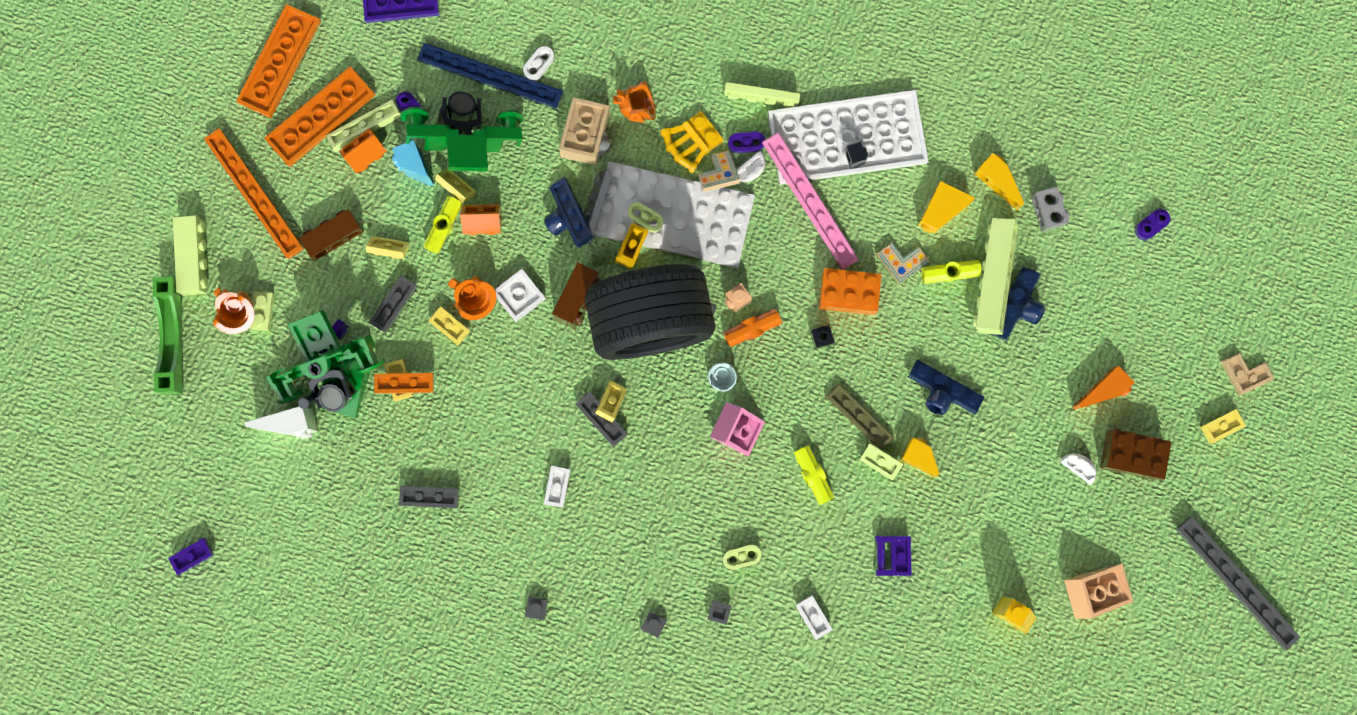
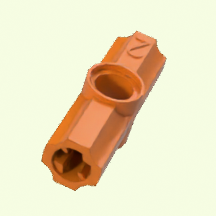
(752, 328)

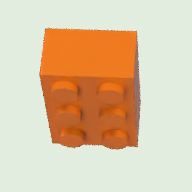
(849, 291)

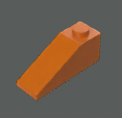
(1111, 385)

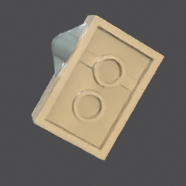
(585, 132)

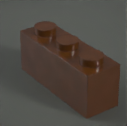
(331, 234)

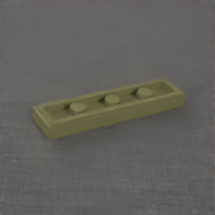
(859, 417)

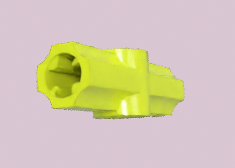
(449, 214)
(962, 270)
(813, 475)

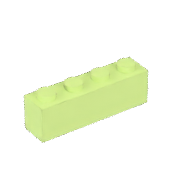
(189, 255)

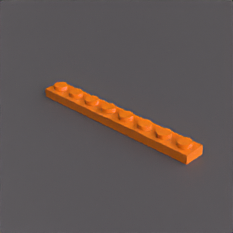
(253, 194)

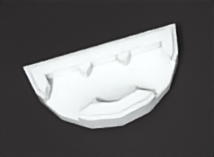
(752, 168)
(1081, 466)

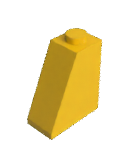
(943, 207)
(1015, 614)

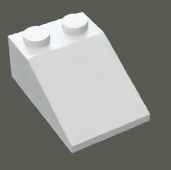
(291, 422)

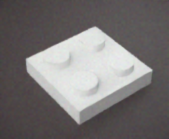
(519, 295)

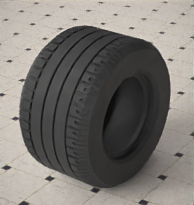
(649, 311)

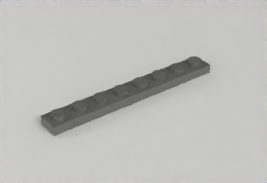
(1238, 583)

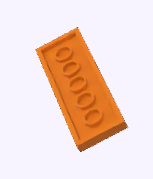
(278, 61)
(319, 116)

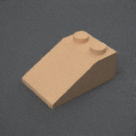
(1098, 591)

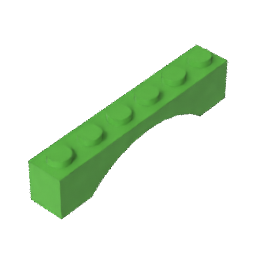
(169, 364)

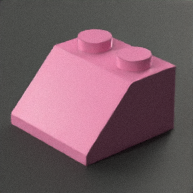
(737, 428)

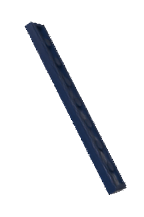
(490, 75)

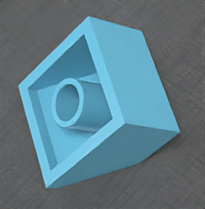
(411, 161)

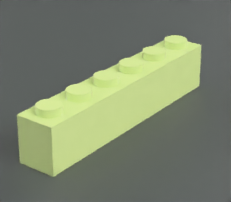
(996, 276)

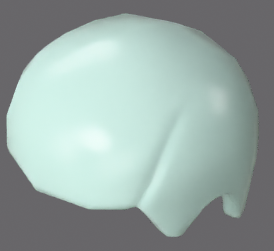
(722, 376)

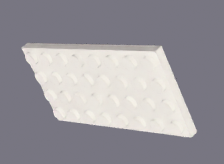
(883, 124)
(695, 222)

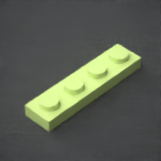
(755, 94)
(372, 120)

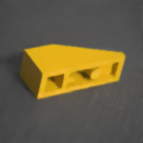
(998, 177)

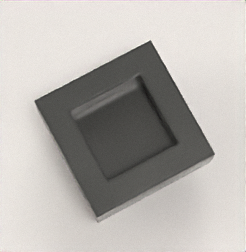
(536, 608)
(719, 612)
(654, 624)

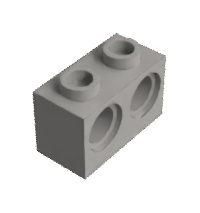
(1044, 210)

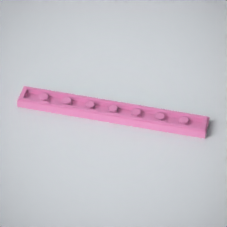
(810, 201)

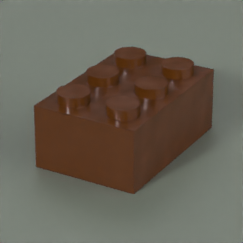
(571, 303)
(1135, 454)

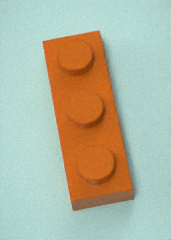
(403, 383)

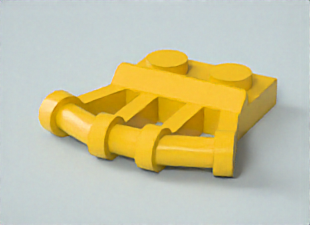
(701, 133)

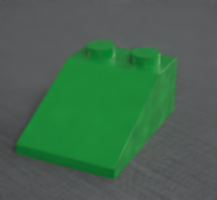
(358, 380)

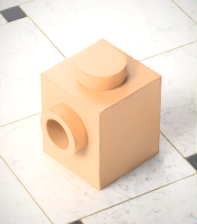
(737, 298)

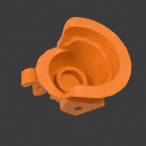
(636, 103)
(473, 297)
(233, 311)

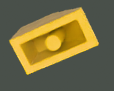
(631, 245)
(920, 456)

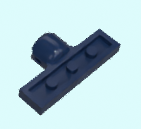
(568, 214)
(1020, 304)
(944, 390)

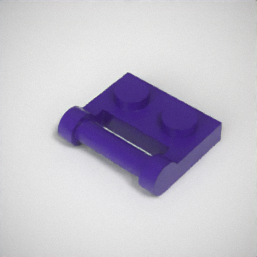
(899, 553)

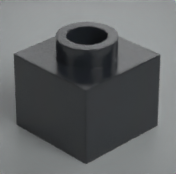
(856, 155)
(817, 341)

